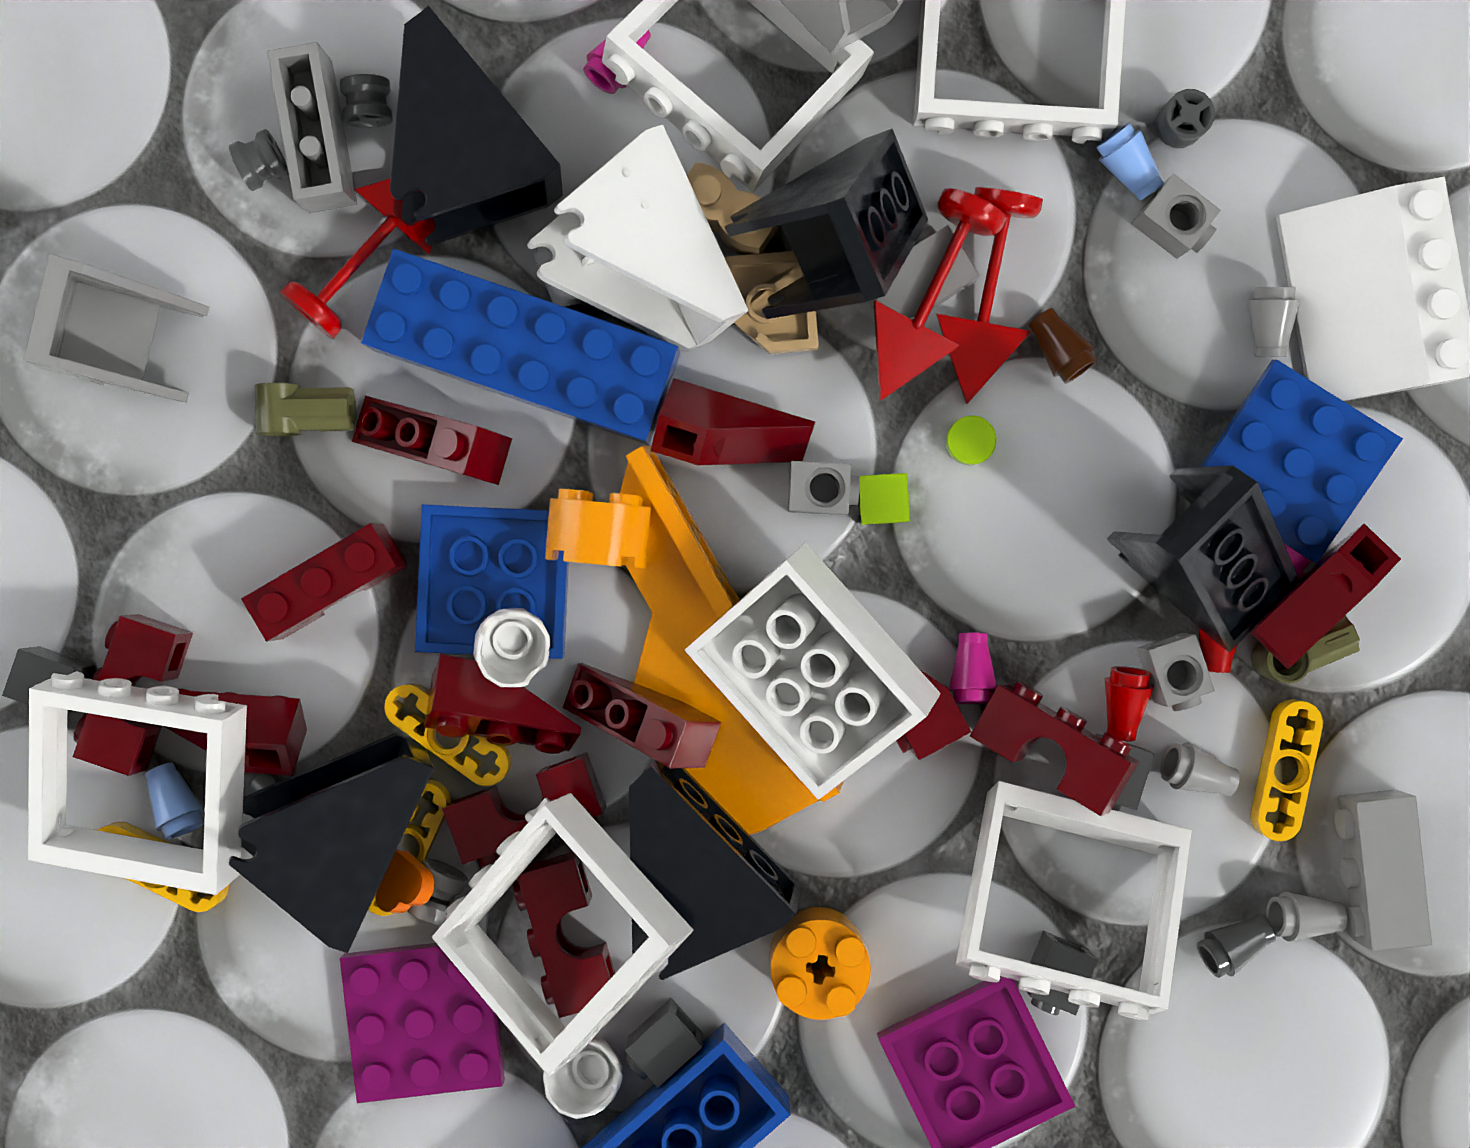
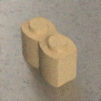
(720, 201)

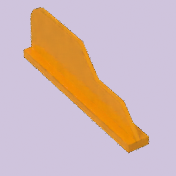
(686, 598)

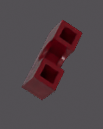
(323, 581)
(135, 650)
(1095, 765)
(483, 821)
(548, 893)

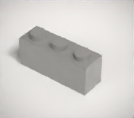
(312, 127)
(1383, 870)

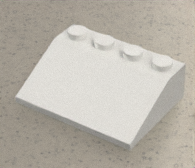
(1378, 291)
(813, 672)

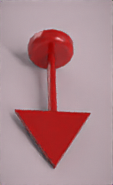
(315, 307)
(905, 344)
(985, 344)

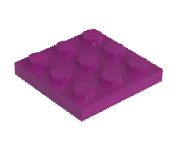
(417, 1025)
(976, 1067)

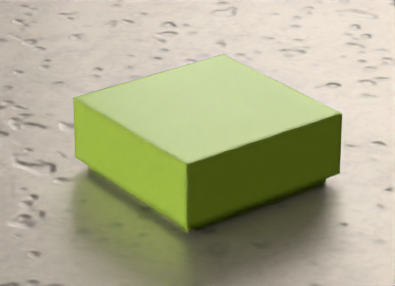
(883, 499)

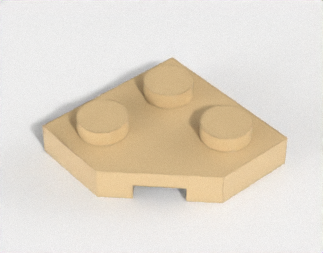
(759, 278)

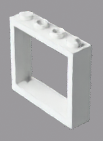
(1034, 121)
(700, 123)
(1116, 827)
(121, 855)
(499, 981)

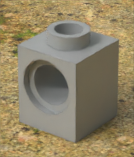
(1156, 222)
(800, 498)
(1160, 655)

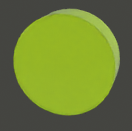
(971, 440)

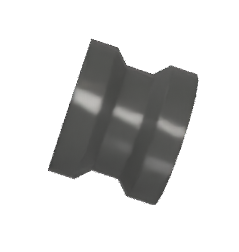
(366, 100)
(1193, 109)
(258, 160)

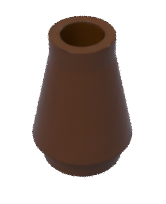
(1062, 346)

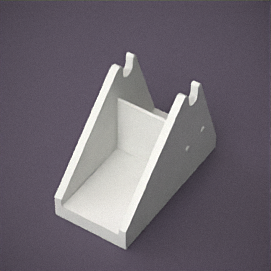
(643, 247)

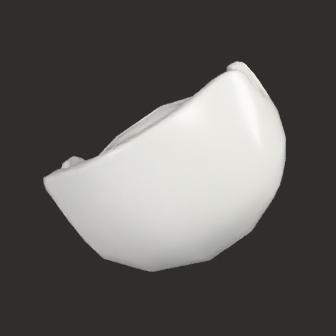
(511, 647)
(585, 1082)

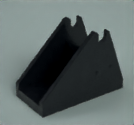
(460, 142)
(846, 226)
(1219, 557)
(332, 833)
(704, 868)

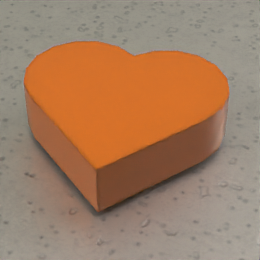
(404, 884)

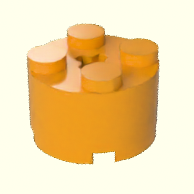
(597, 530)
(834, 987)

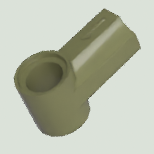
(289, 409)
(1334, 645)

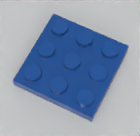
(1306, 454)
(485, 563)

